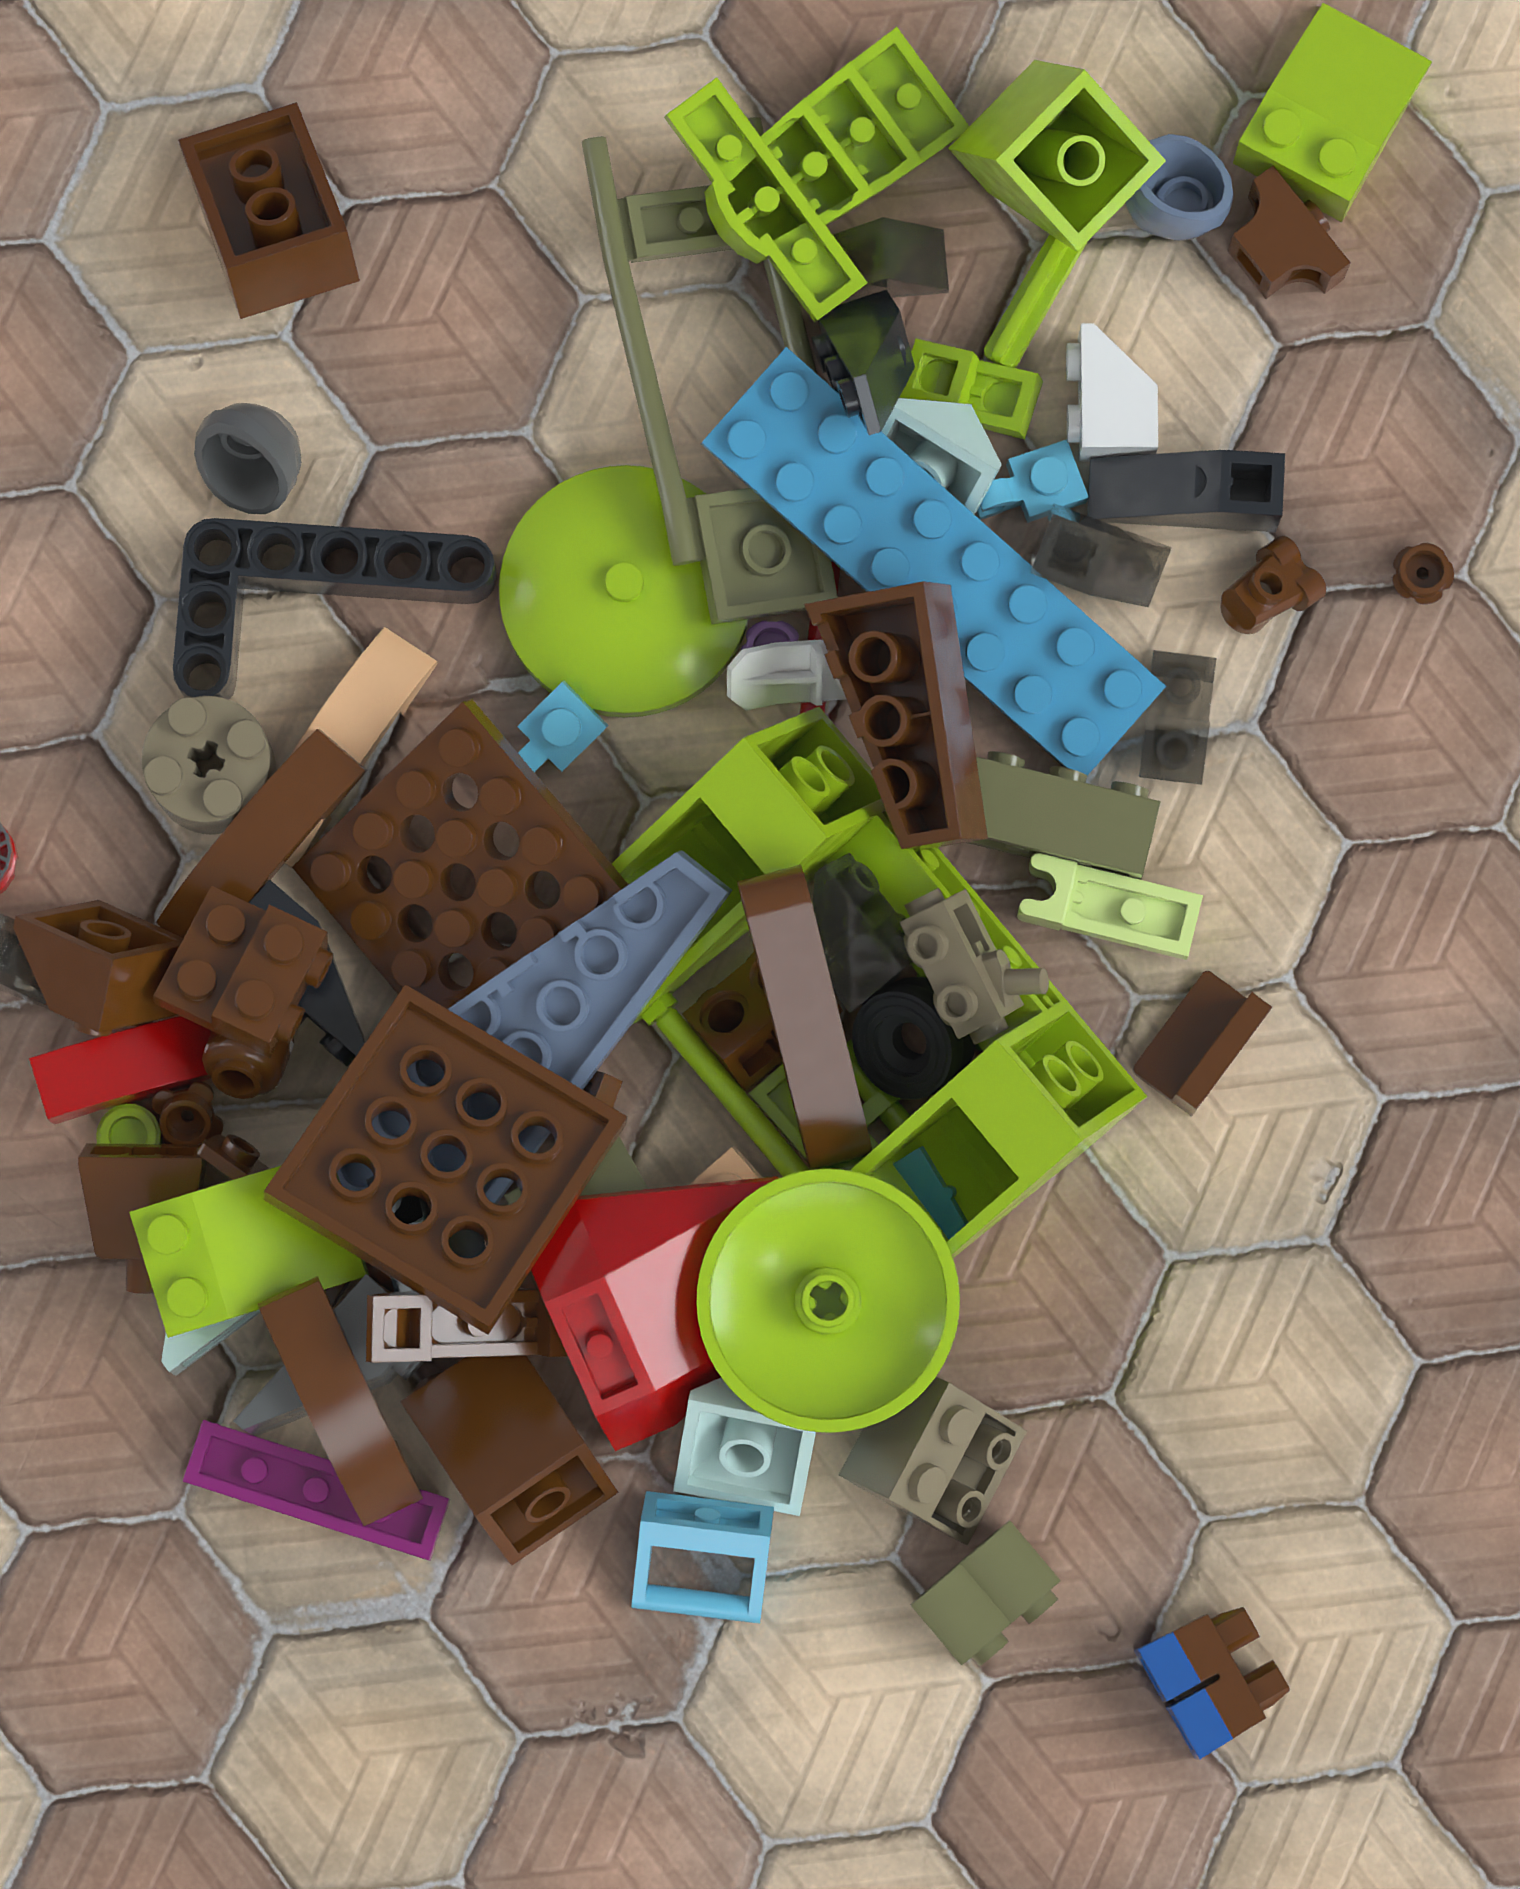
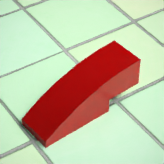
(120, 1068)

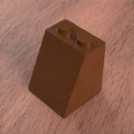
(508, 1450)

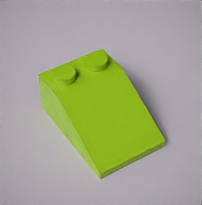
(1331, 110)
(229, 1250)

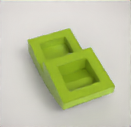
(998, 393)

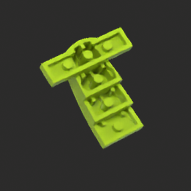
(816, 163)

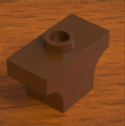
(1286, 240)

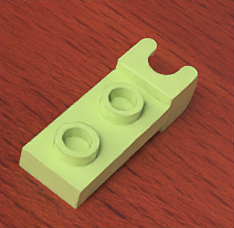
(1112, 907)

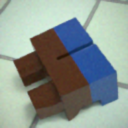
(1225, 1705)

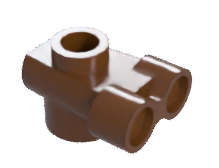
(1271, 587)

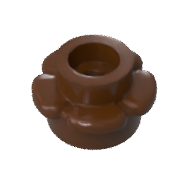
(1429, 558)

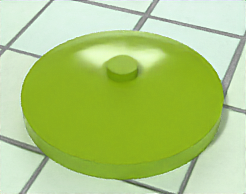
(601, 603)
(828, 1300)

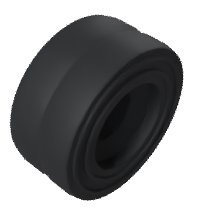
(885, 1056)

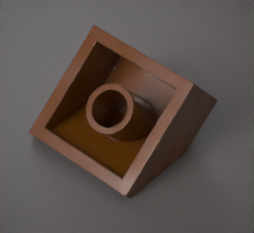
(97, 964)

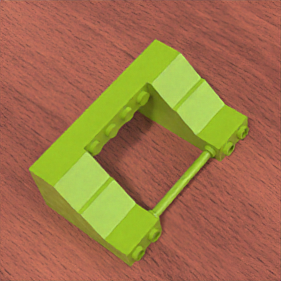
(1012, 1112)

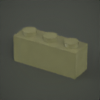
(1065, 816)

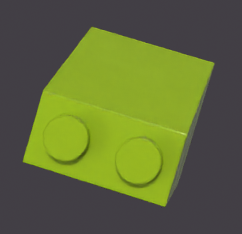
(1058, 152)

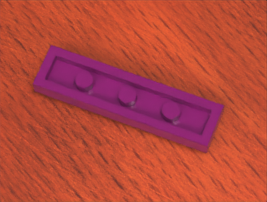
(305, 1489)

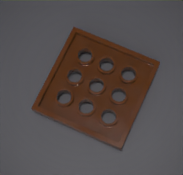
(423, 786)
(420, 1253)

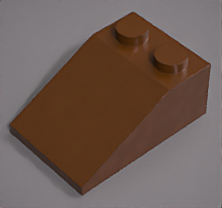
(269, 210)

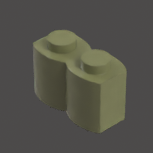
(987, 1594)

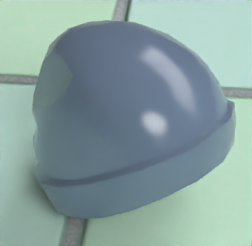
(1185, 194)

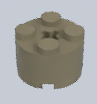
(195, 731)

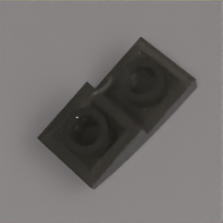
(1178, 718)

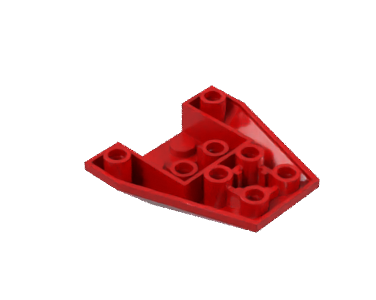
(626, 1299)

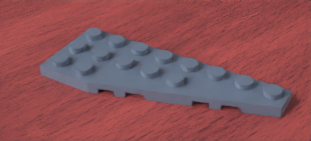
(574, 995)

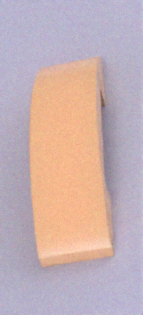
(367, 704)

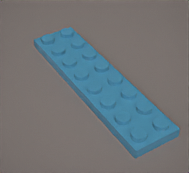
(901, 527)

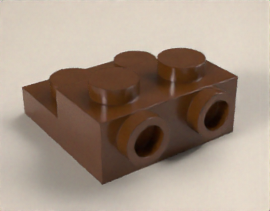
(245, 971)

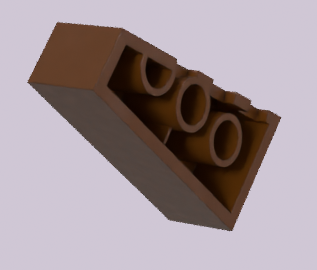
(909, 707)

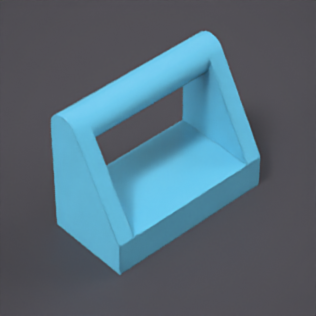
(709, 1528)

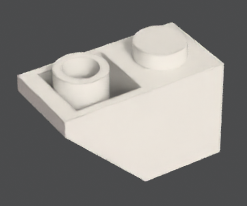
(1114, 399)

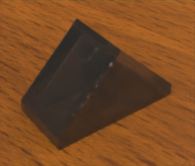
(897, 257)

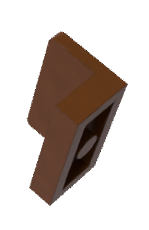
(1200, 1041)

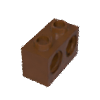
(738, 1024)

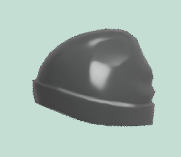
(248, 457)

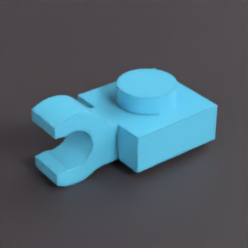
(1036, 483)
(559, 729)

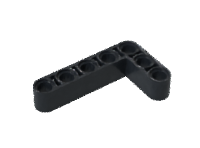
(308, 575)

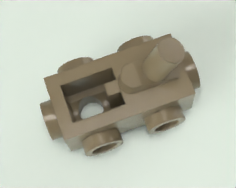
(964, 968)

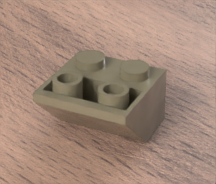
(937, 1459)

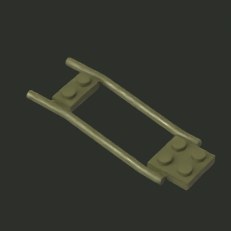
(746, 550)

